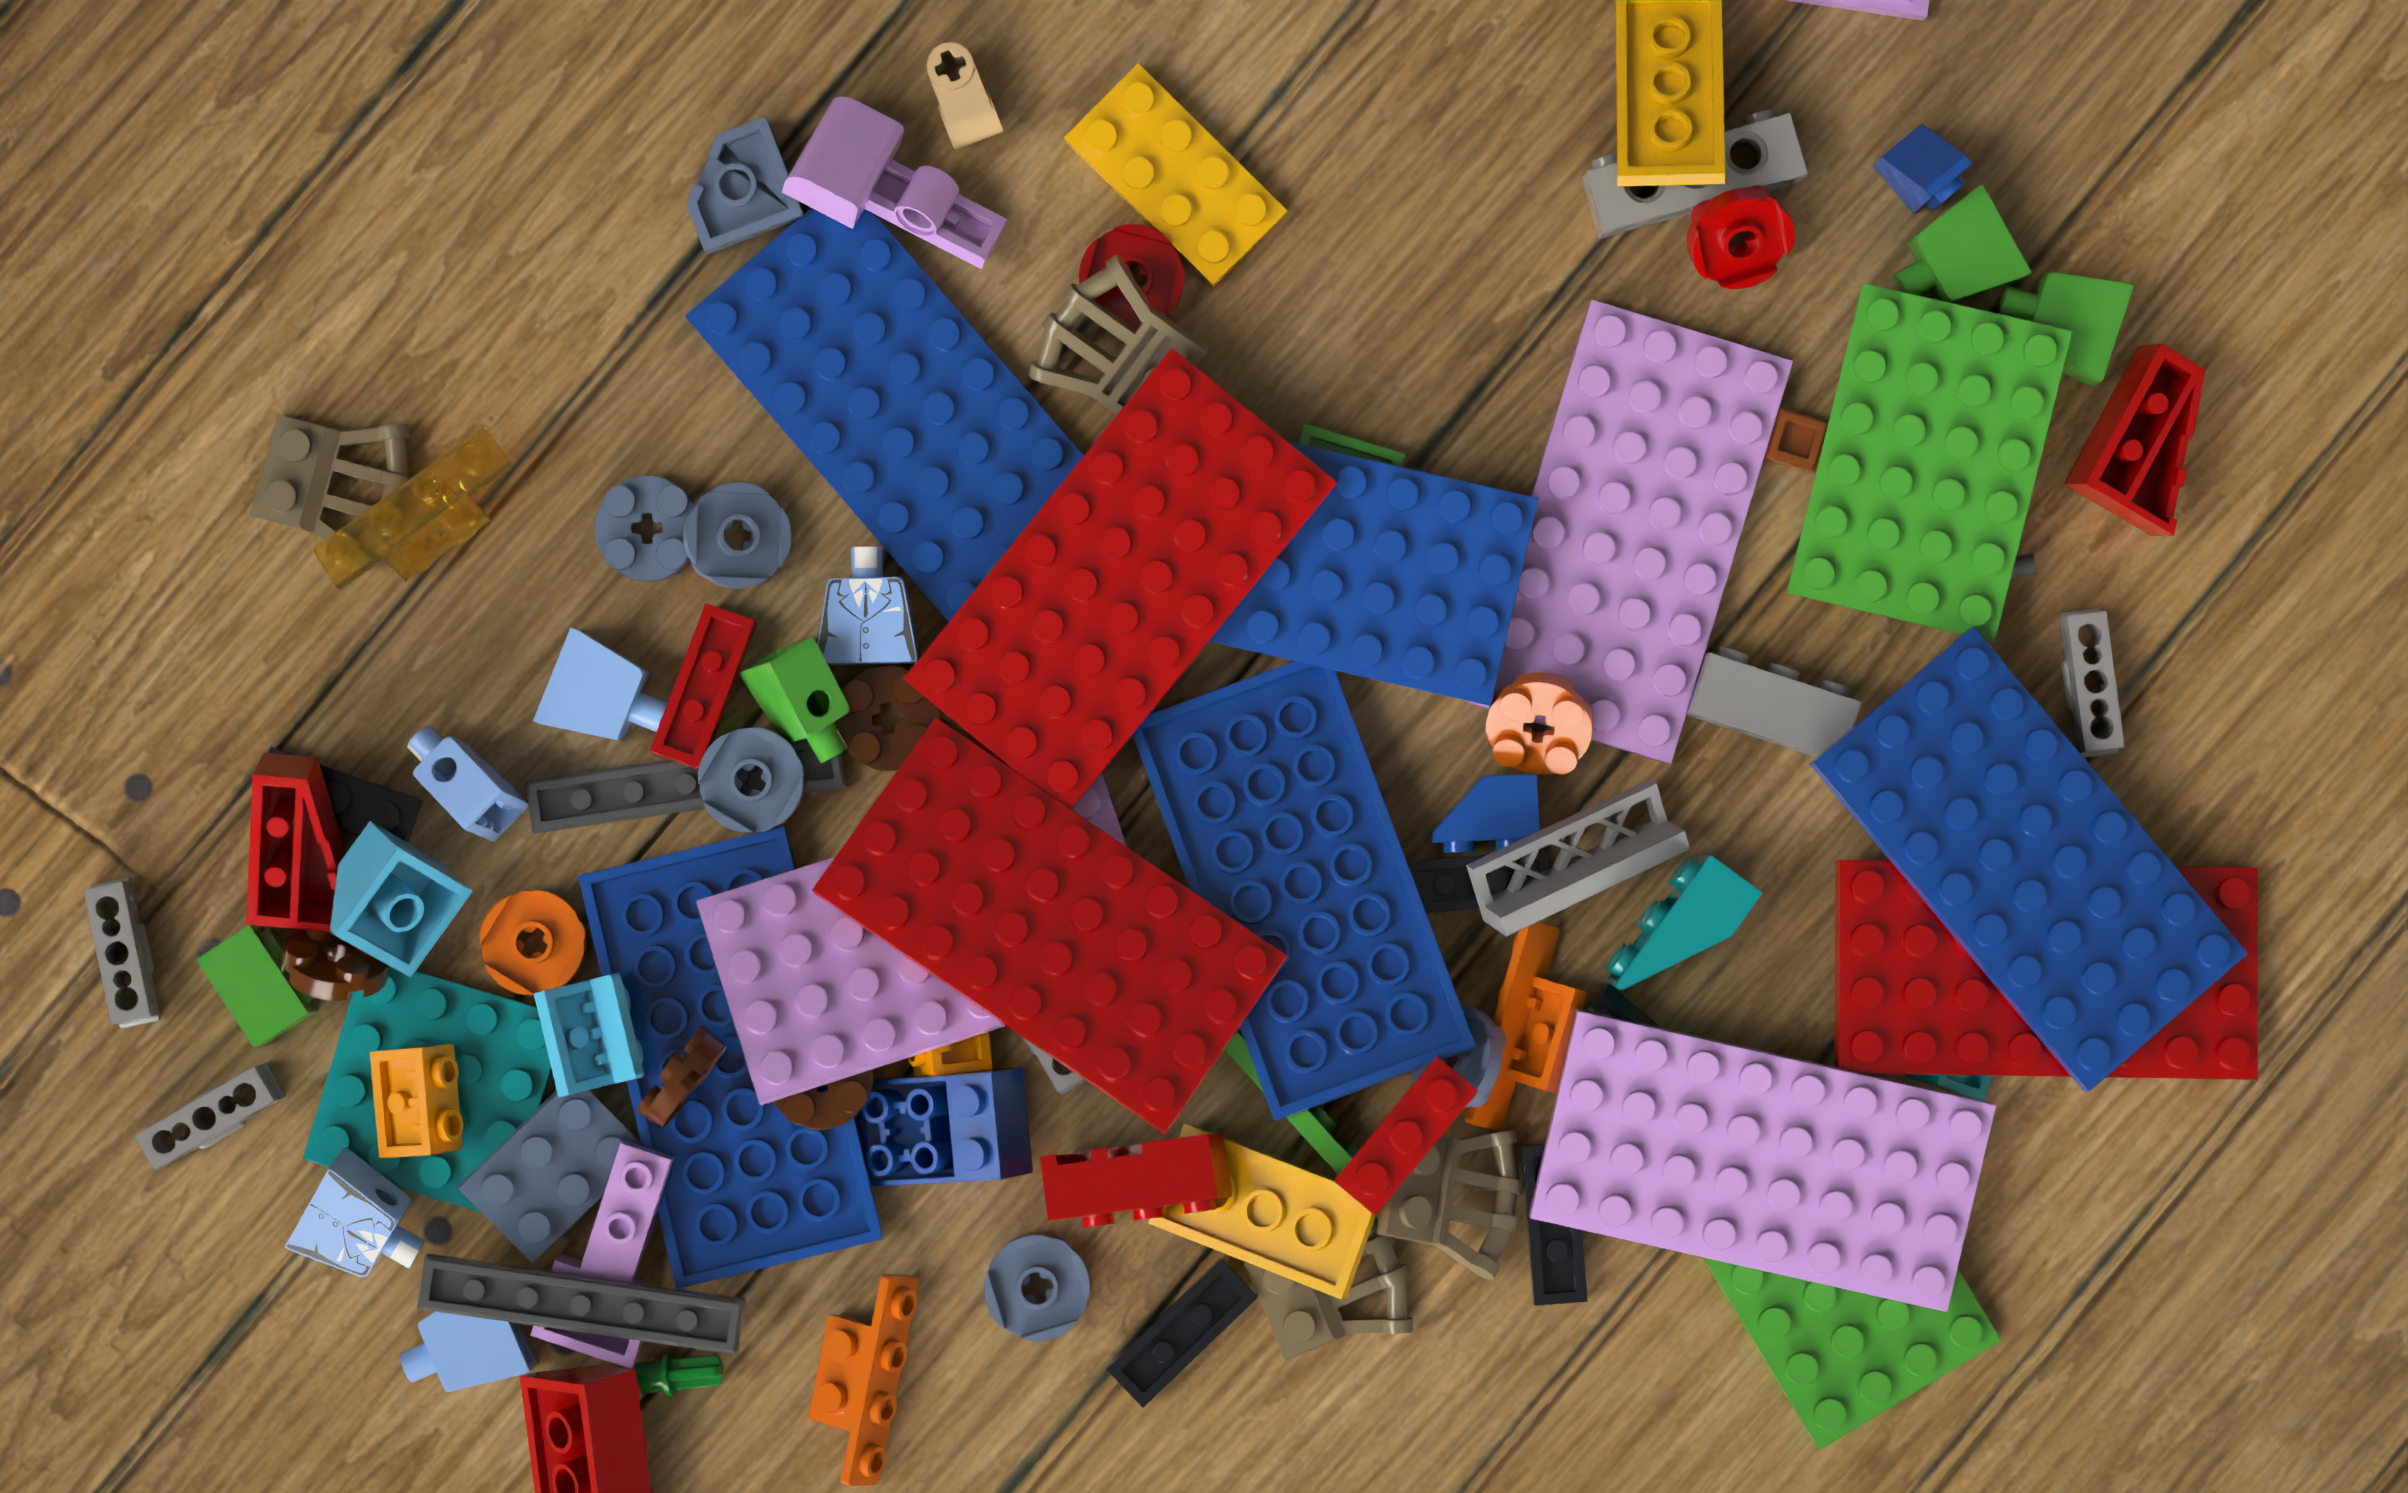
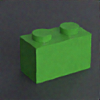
(252, 984)

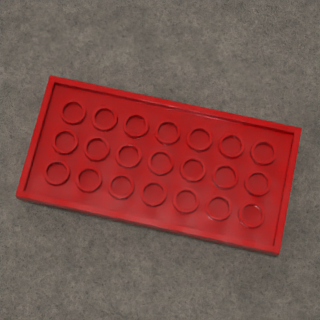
(1120, 580)
(1050, 925)
(1925, 1007)

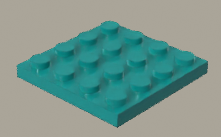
(499, 1077)

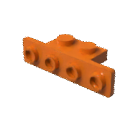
(1536, 1024)
(862, 1374)

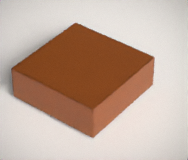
(1796, 440)

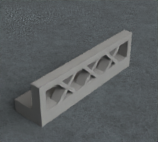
(1580, 876)

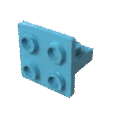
(589, 1034)

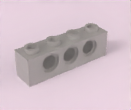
(1777, 165)

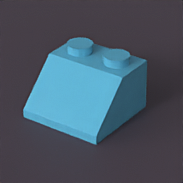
(393, 899)

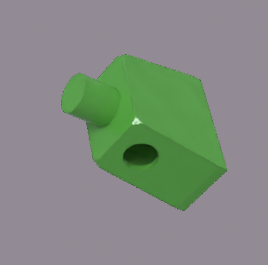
(1963, 253)
(2080, 304)
(800, 696)

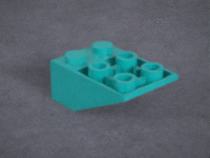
(1697, 914)

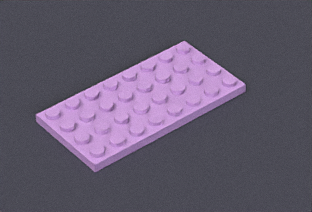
(1640, 519)
(823, 993)
(1762, 1160)

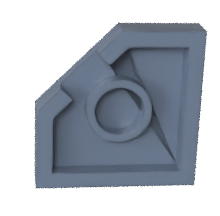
(741, 188)

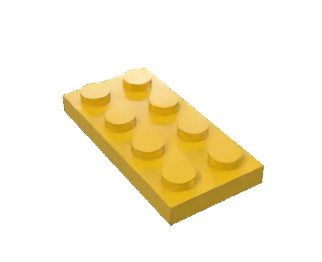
(1670, 92)
(1175, 175)
(1279, 1220)

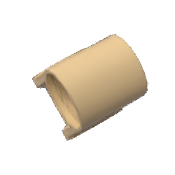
(964, 102)

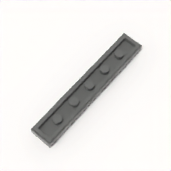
(649, 791)
(581, 1303)

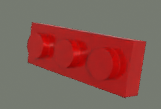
(703, 686)
(1405, 1135)

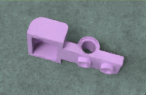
(853, 169)
(617, 1244)

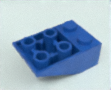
(947, 1128)

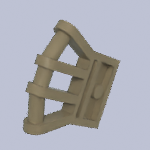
(1135, 361)
(304, 466)
(1424, 1206)
(1309, 1318)

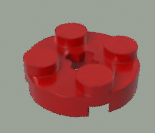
(1728, 214)
(1157, 263)

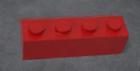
(585, 1430)

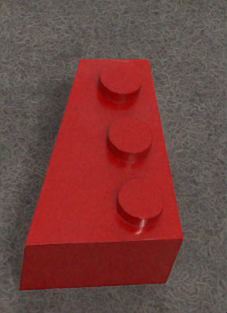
(2141, 441)
(292, 845)
(1136, 1179)

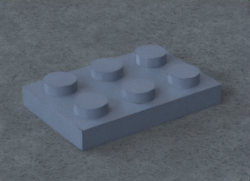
(548, 1171)

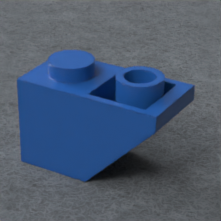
(1923, 169)
(1492, 809)

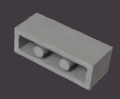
(1771, 703)

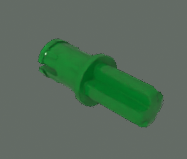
(679, 1373)

